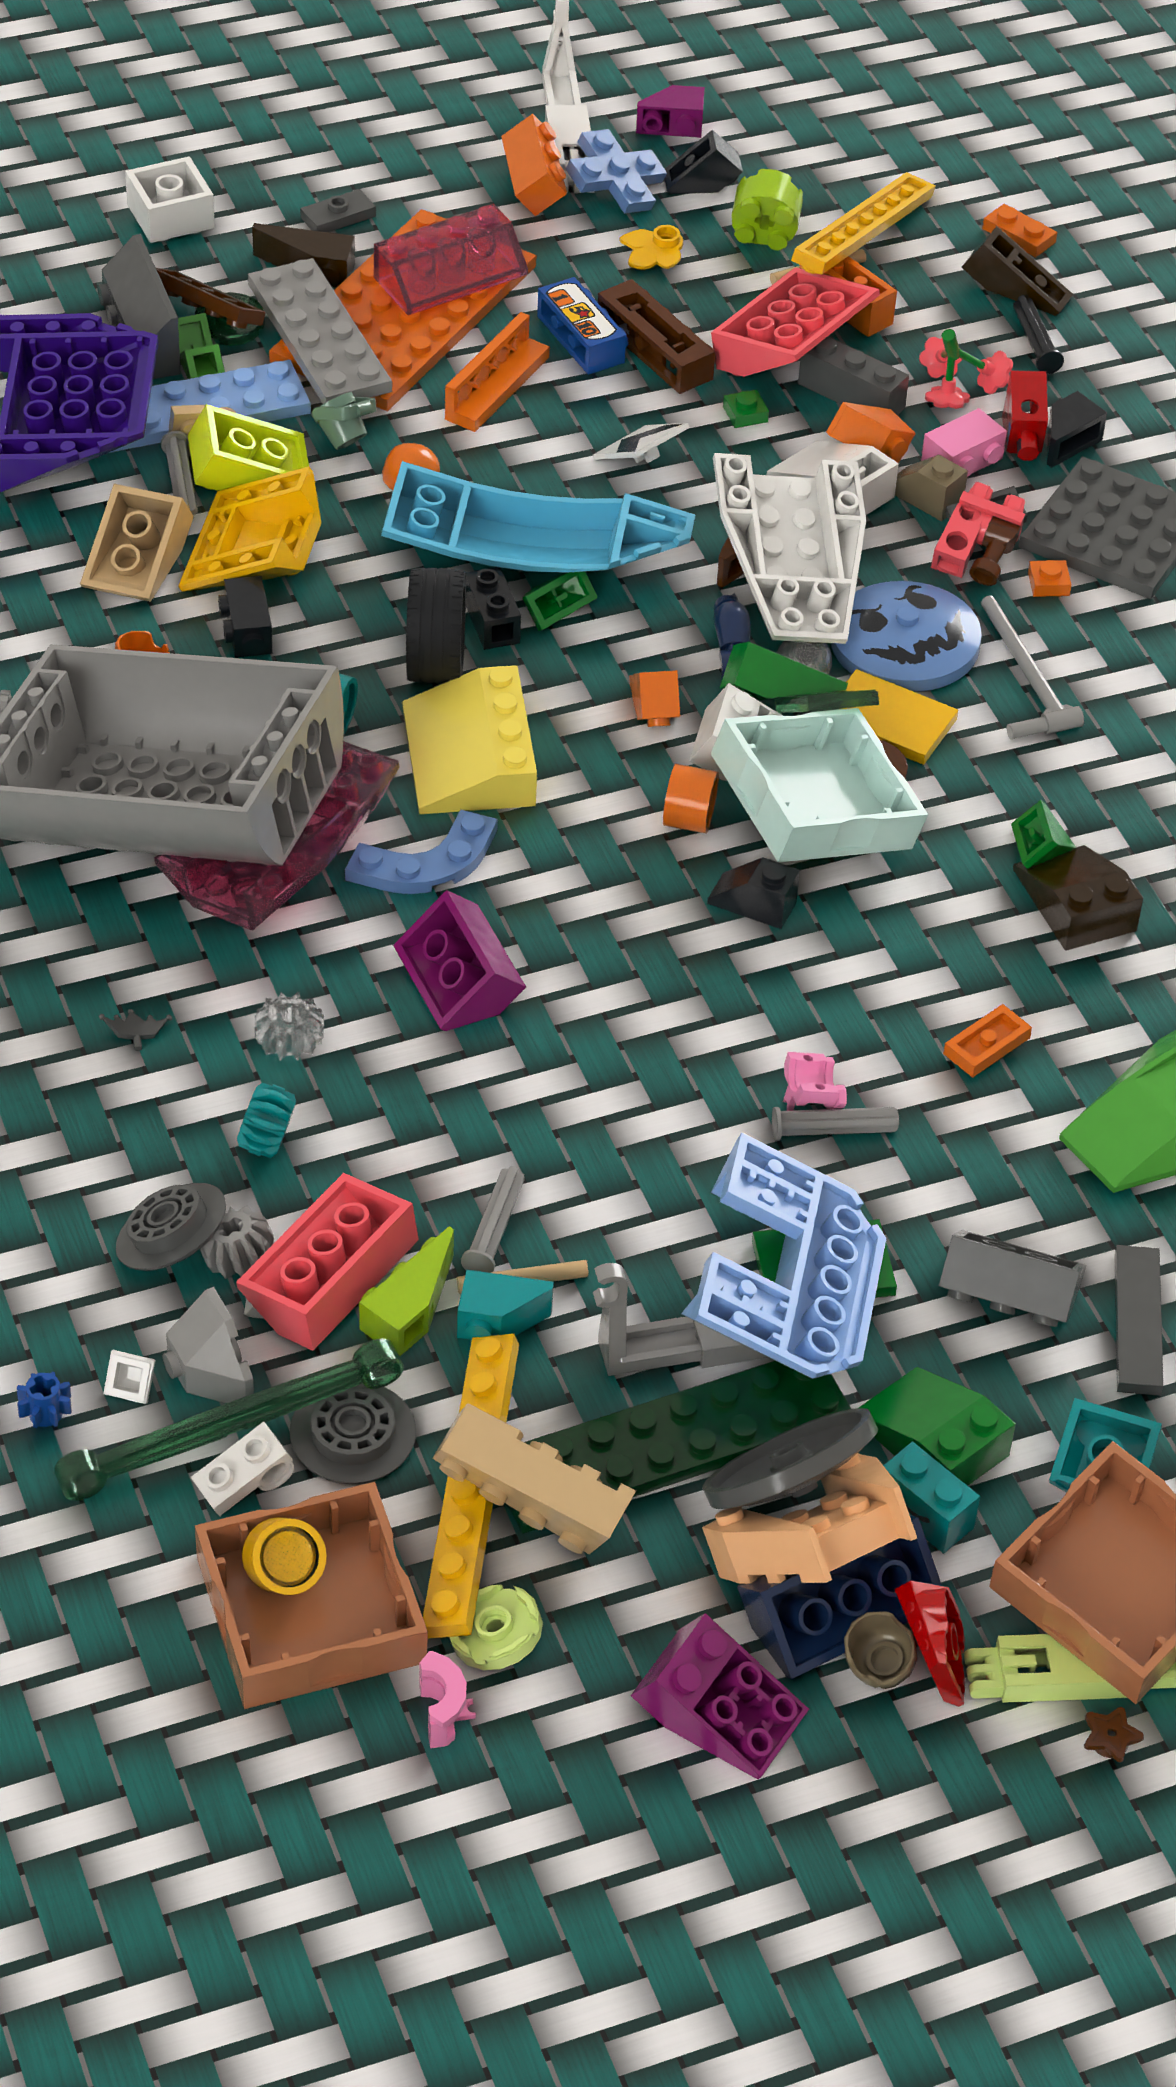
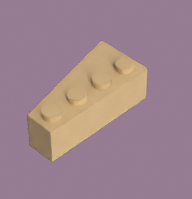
(532, 1480)

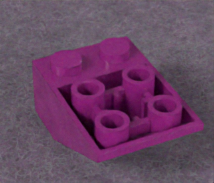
(720, 1698)

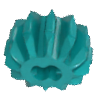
(266, 1120)

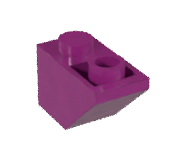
(672, 112)

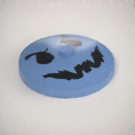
(910, 635)

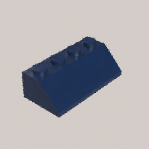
(808, 1621)

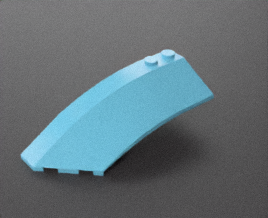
(526, 528)

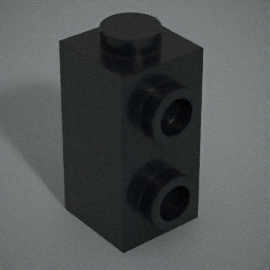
(492, 608)
(247, 616)

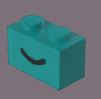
(935, 1496)

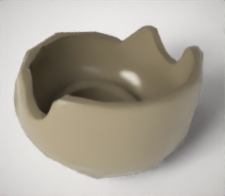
(880, 1650)

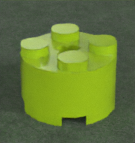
(767, 209)

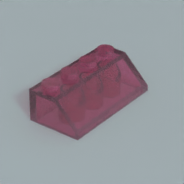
(449, 259)

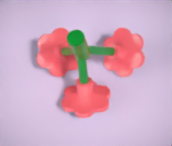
(942, 359)

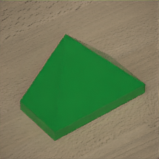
(558, 598)
(1040, 836)

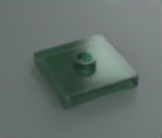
(827, 701)

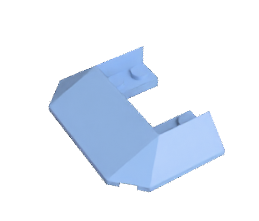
(826, 1273)

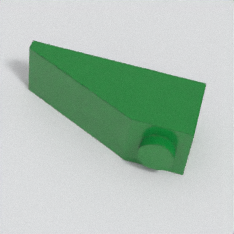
(771, 675)

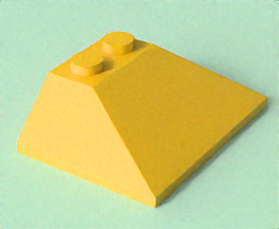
(256, 531)

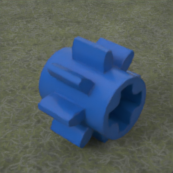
(44, 1399)

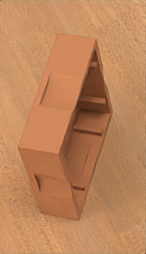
(1102, 1572)
(339, 1631)

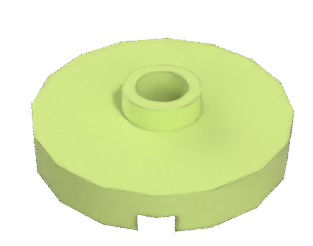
(502, 1631)

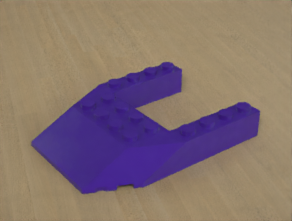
(70, 392)

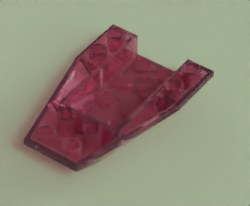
(254, 891)

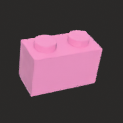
(967, 441)

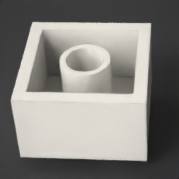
(170, 199)

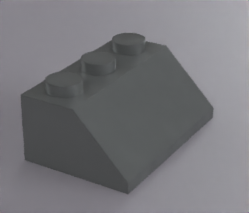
(1011, 1277)

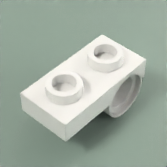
(247, 1464)

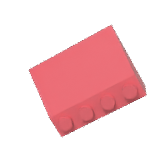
(787, 321)

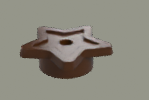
(1108, 1745)

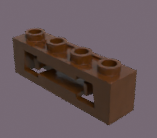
(659, 336)

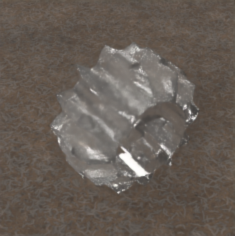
(289, 1026)

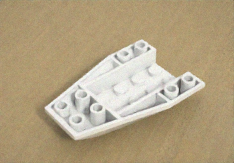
(796, 544)

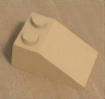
(137, 542)

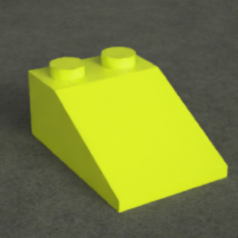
(240, 449)

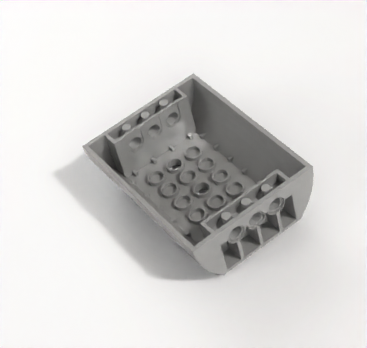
(169, 753)

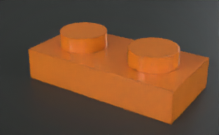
(1025, 231)
(987, 1040)

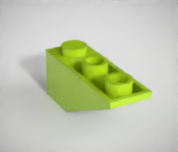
(408, 1299)

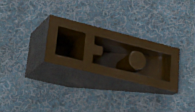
(286, 245)
(1011, 272)

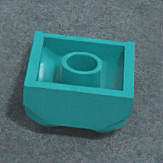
(1091, 1430)

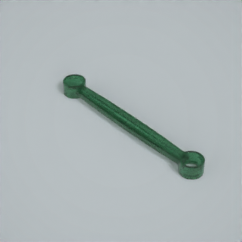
(85, 1473)

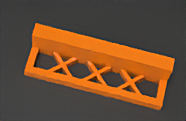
(494, 375)

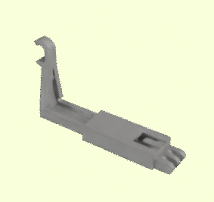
(656, 1342)

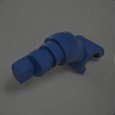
(731, 626)

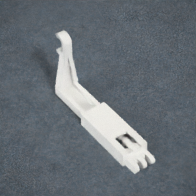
(561, 91)

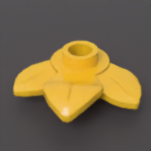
(654, 247)

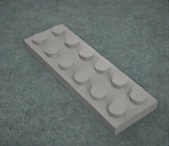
(319, 331)

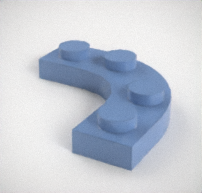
(418, 872)

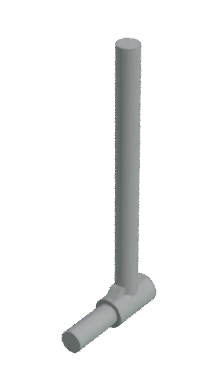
(1056, 716)

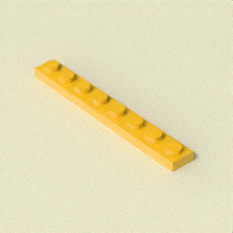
(862, 224)
(464, 1512)

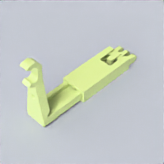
(996, 1675)

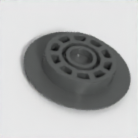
(170, 1226)
(352, 1424)

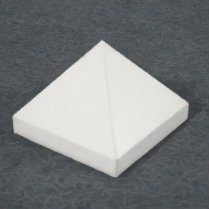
(129, 1376)

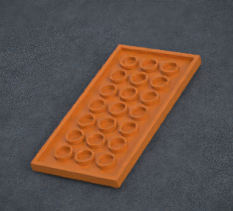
(403, 342)

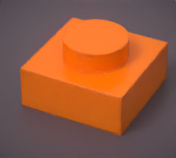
(1049, 578)

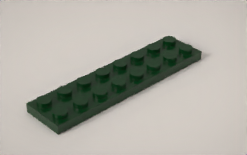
(694, 1428)

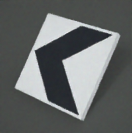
(642, 443)

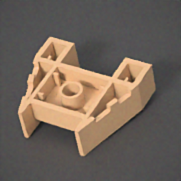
(854, 1518)

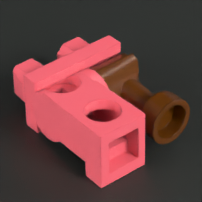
(983, 523)

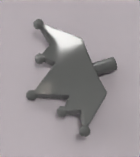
(135, 1027)

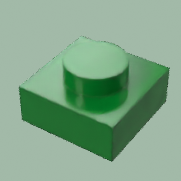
(745, 408)

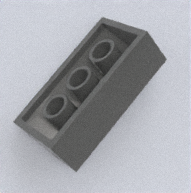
(139, 300)

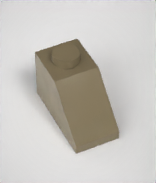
(932, 485)

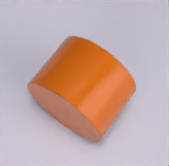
(690, 798)

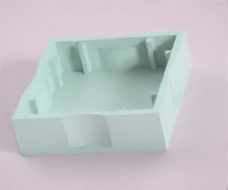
(818, 784)

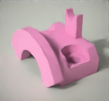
(811, 1081)
(446, 1683)

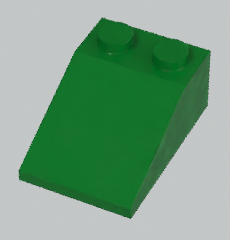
(945, 1421)

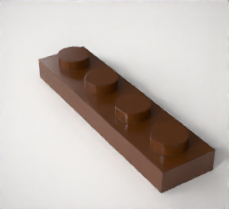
(215, 301)

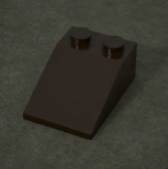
(1083, 897)

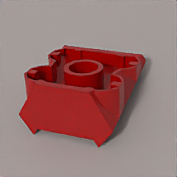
(939, 1635)

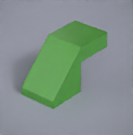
(196, 348)

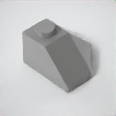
(206, 1353)

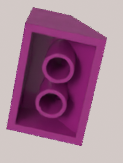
(458, 963)

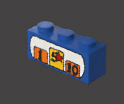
(581, 325)

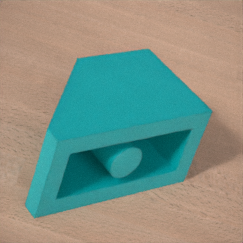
(501, 1304)

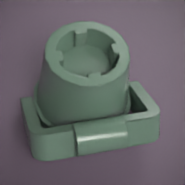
(342, 418)

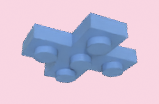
(616, 171)

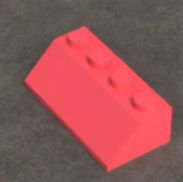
(329, 1260)

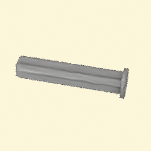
(176, 447)
(834, 1121)
(494, 1221)

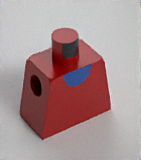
(1026, 430)

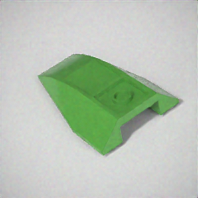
(1131, 1126)

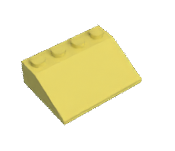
(471, 743)

